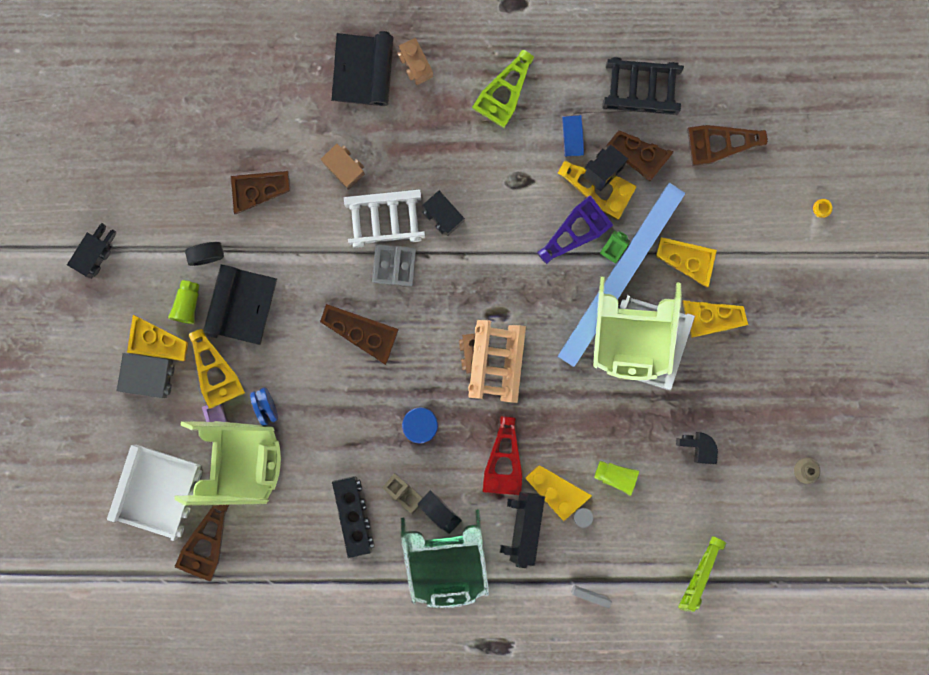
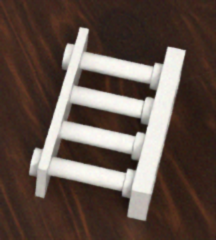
(373, 202)

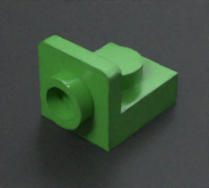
(615, 246)

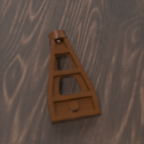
(700, 144)
(197, 564)

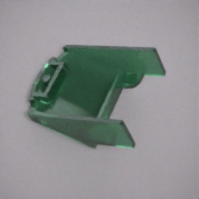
(446, 570)

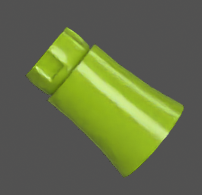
(185, 303)
(617, 476)

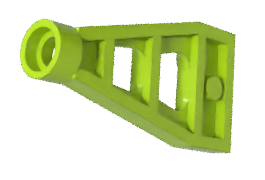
(494, 109)
(692, 598)

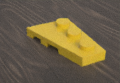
(688, 258)
(714, 317)
(154, 341)
(558, 493)

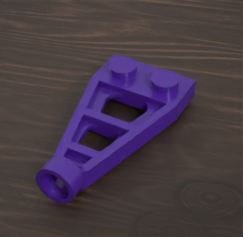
(592, 215)

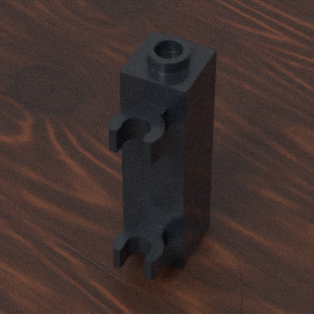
(526, 529)

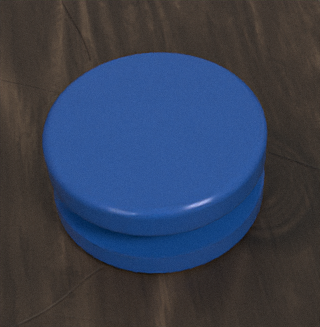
(263, 405)
(420, 425)

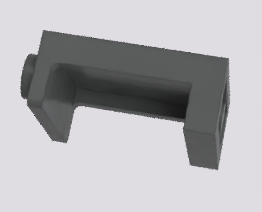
(145, 376)

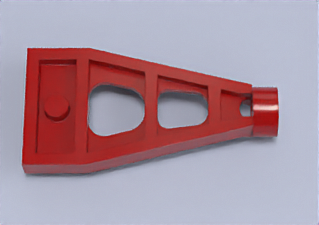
(504, 483)

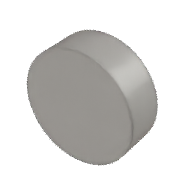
(583, 517)

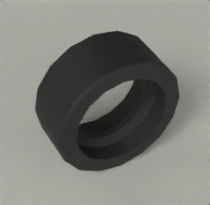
(204, 253)

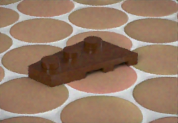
(641, 156)
(257, 188)

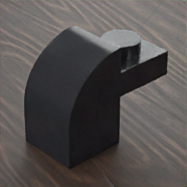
(705, 447)
(439, 512)

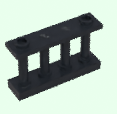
(651, 104)

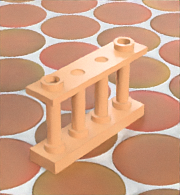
(512, 365)

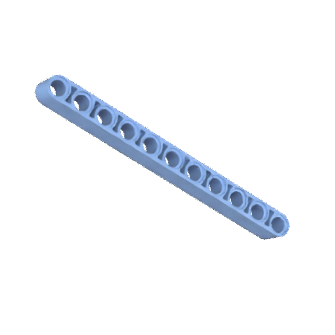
(623, 271)

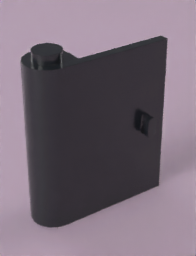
(366, 69)
(236, 305)

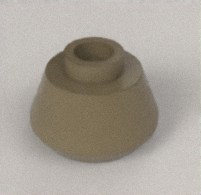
(807, 470)

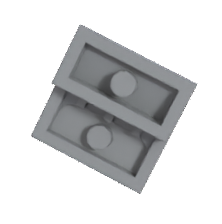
(393, 265)

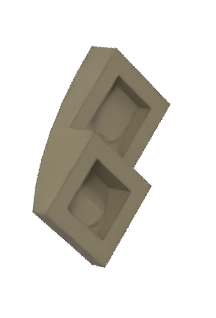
(403, 493)

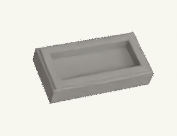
(591, 596)

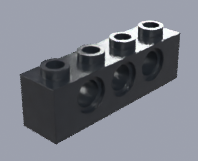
(353, 547)

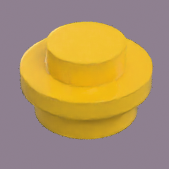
(822, 208)

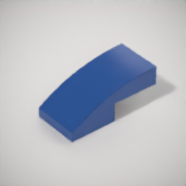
(573, 135)

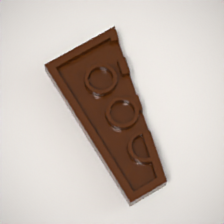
(369, 335)

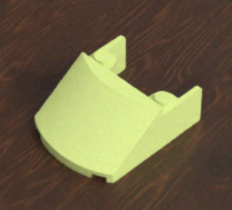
(636, 341)
(242, 464)

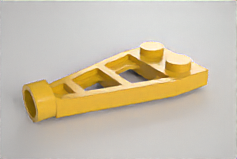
(618, 198)
(220, 392)

